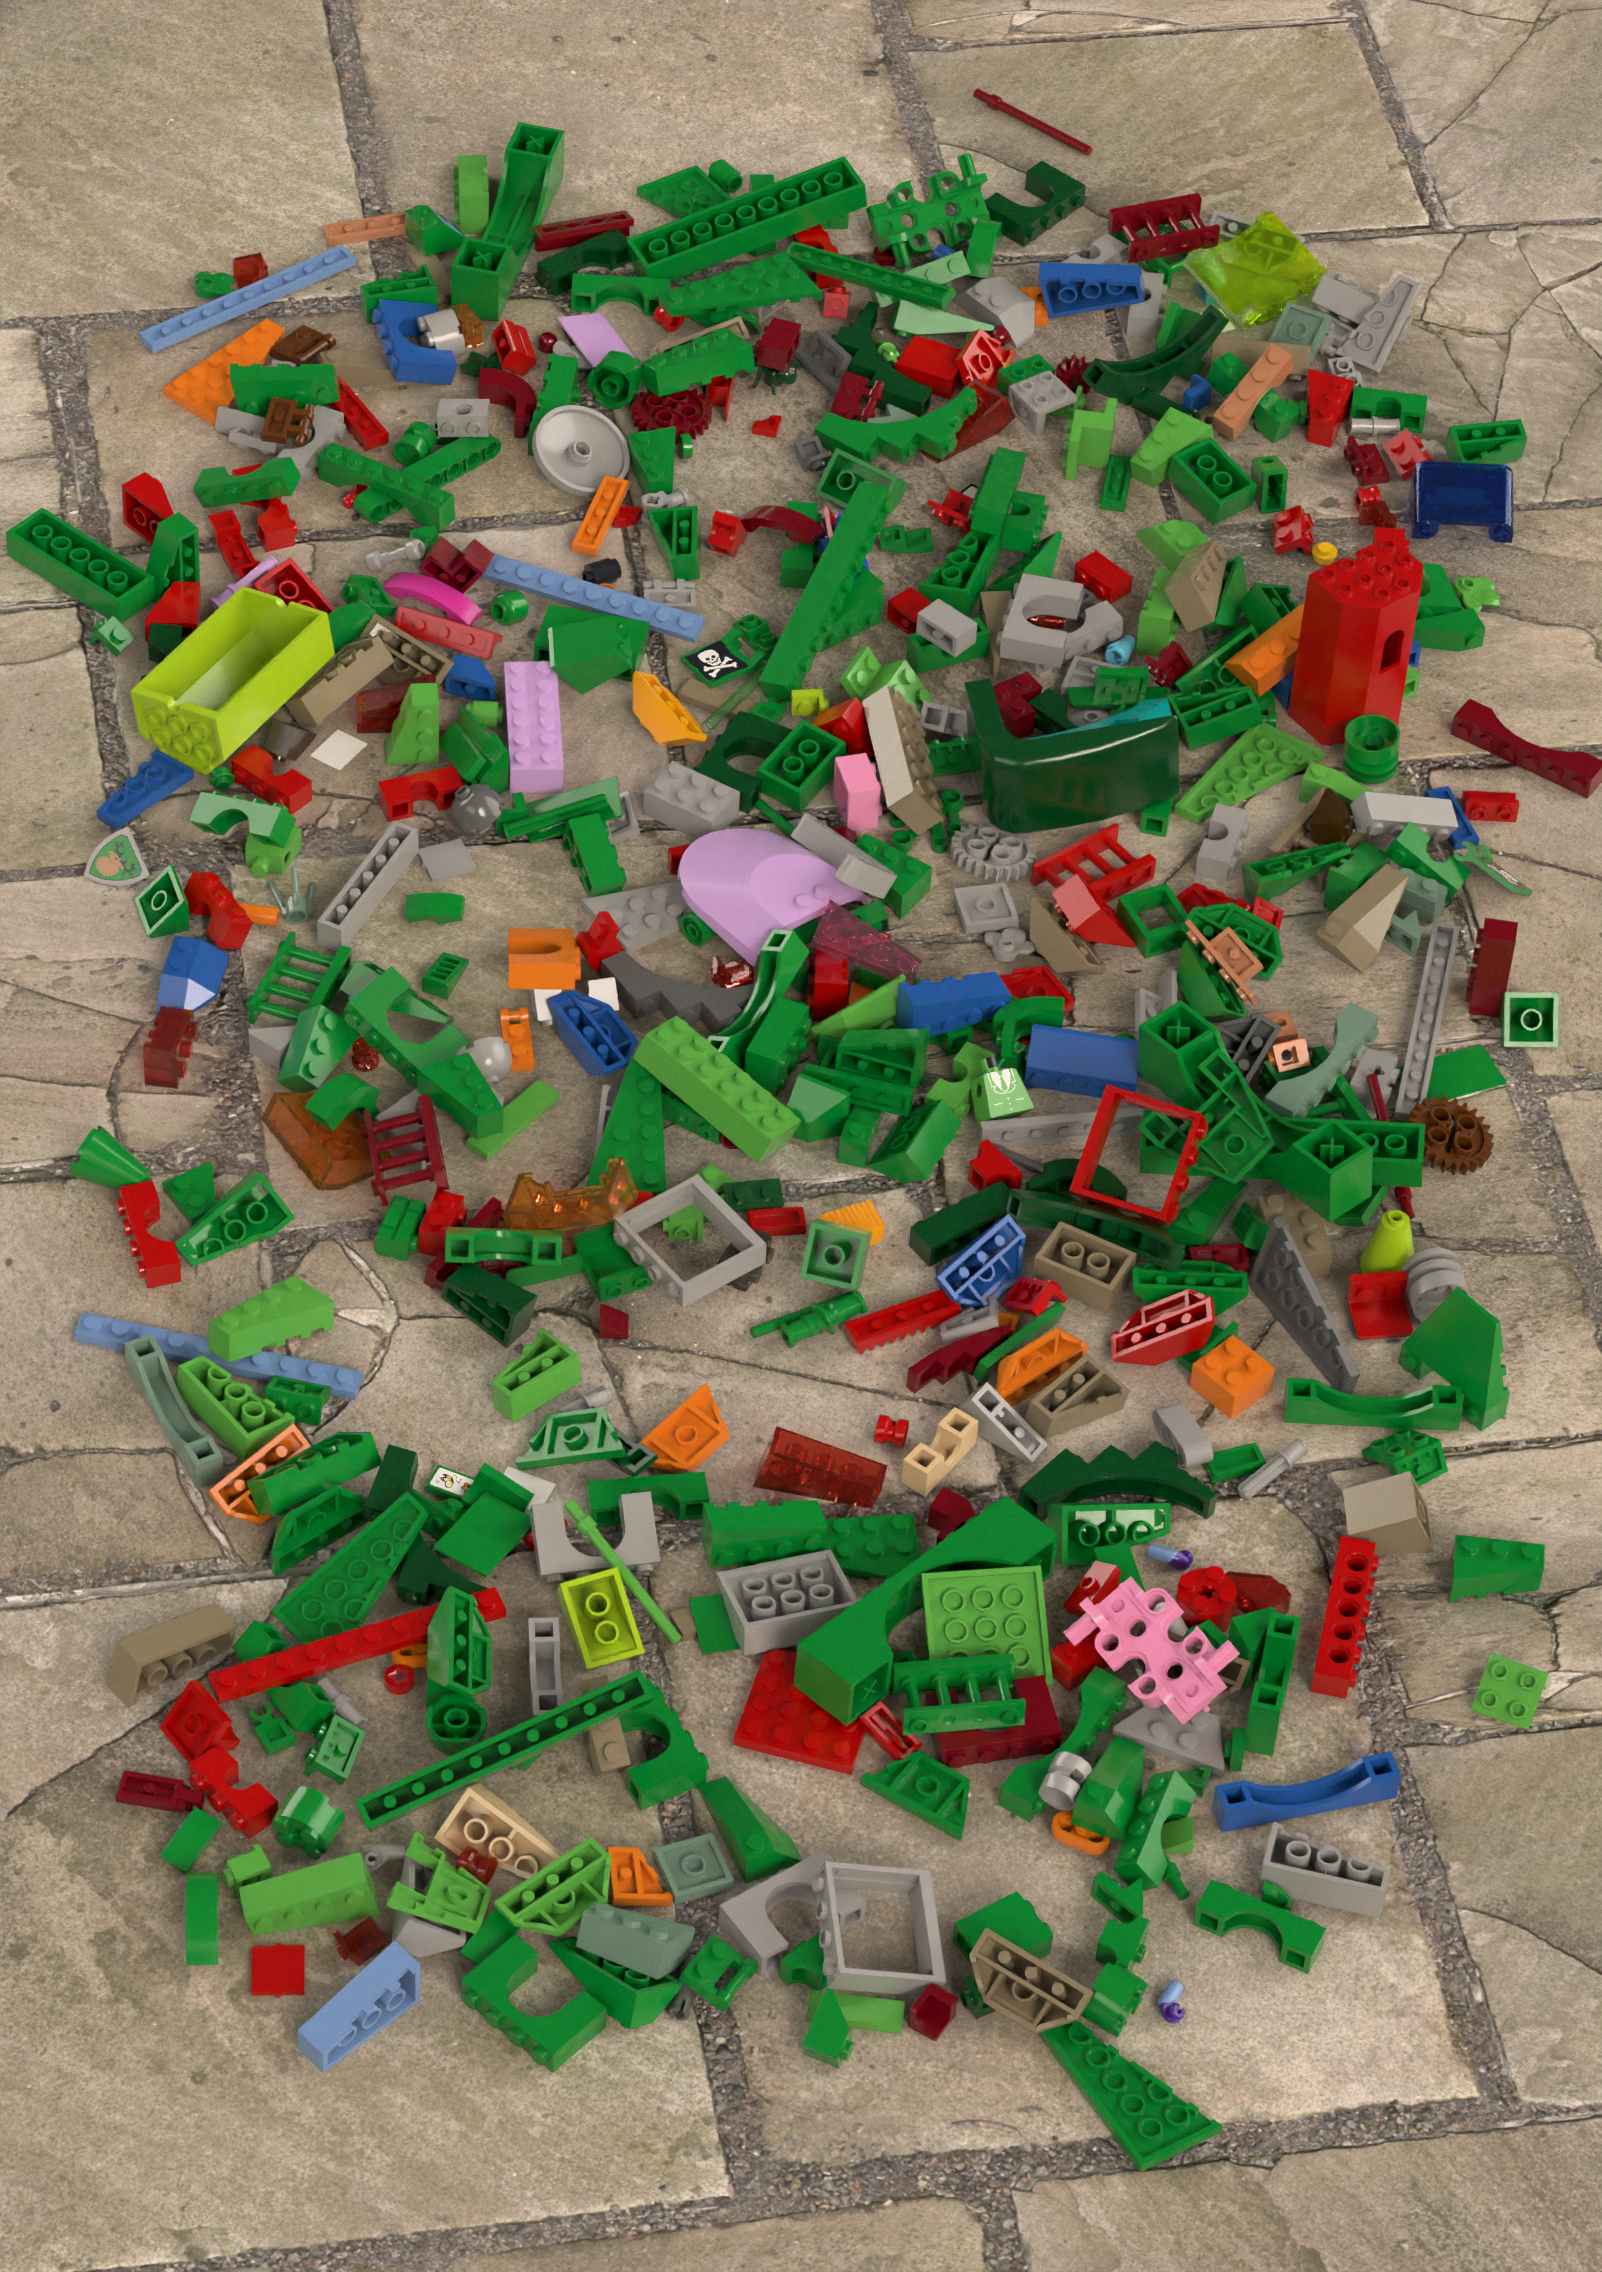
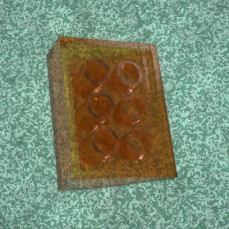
(326, 1157)

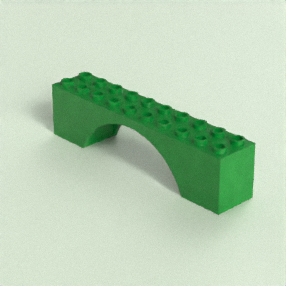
(530, 178)
(1319, 1166)
(849, 1658)

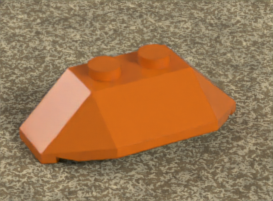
(1037, 1365)
(232, 1491)

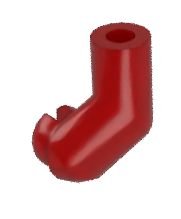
(349, 499)

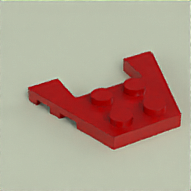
(1035, 983)

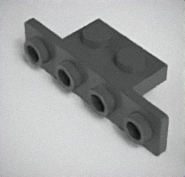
(824, 359)

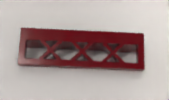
(578, 230)

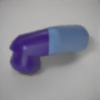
(1175, 1559)
(1167, 2003)

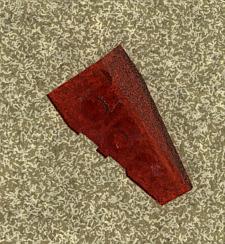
(988, 420)

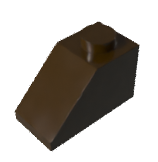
(287, 741)
(1330, 820)

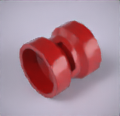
(891, 1431)

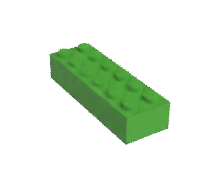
(717, 1089)

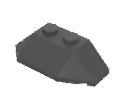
(1248, 1041)

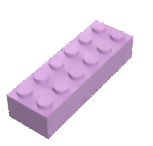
(533, 727)

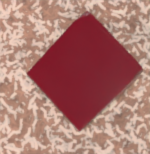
(613, 1323)

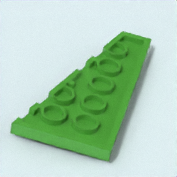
(1251, 765)

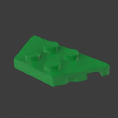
(572, 1439)
(924, 1790)

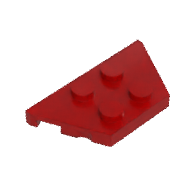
(982, 359)

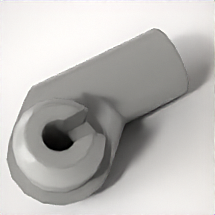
(382, 1853)

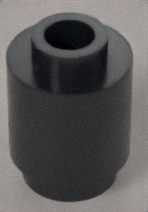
(602, 571)

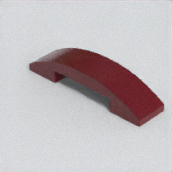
(799, 526)

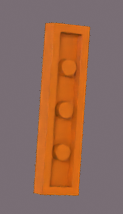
(600, 516)

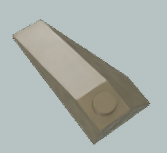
(1360, 923)

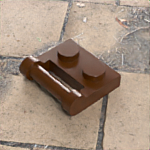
(302, 345)

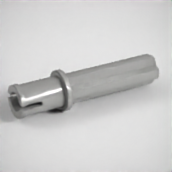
(1280, 1462)

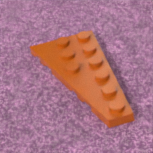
(209, 383)

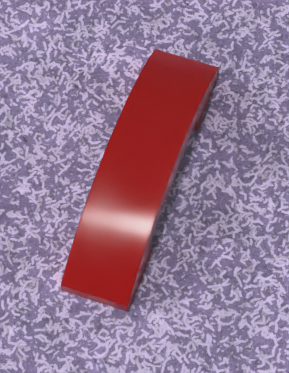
(232, 544)

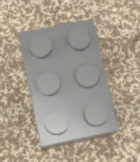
(690, 801)

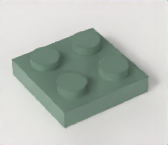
(1301, 327)
(693, 1868)

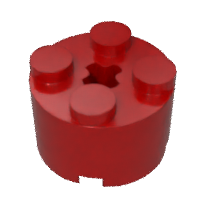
(1205, 1596)

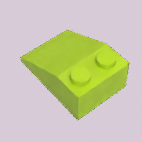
(600, 1618)

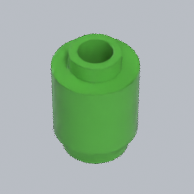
(487, 712)

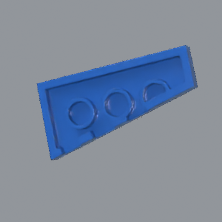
(150, 785)

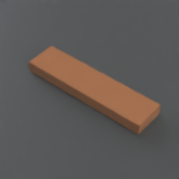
(364, 229)

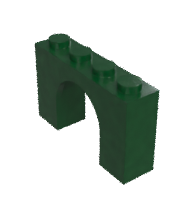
(1026, 223)
(742, 736)

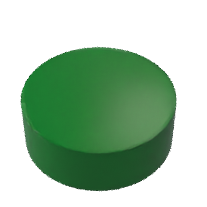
(685, 446)

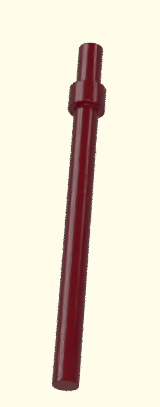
(996, 103)
(1402, 1194)

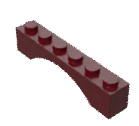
(1570, 770)

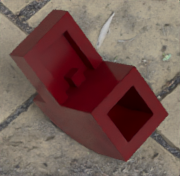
(949, 1513)

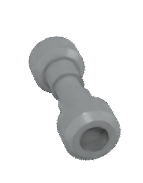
(378, 560)

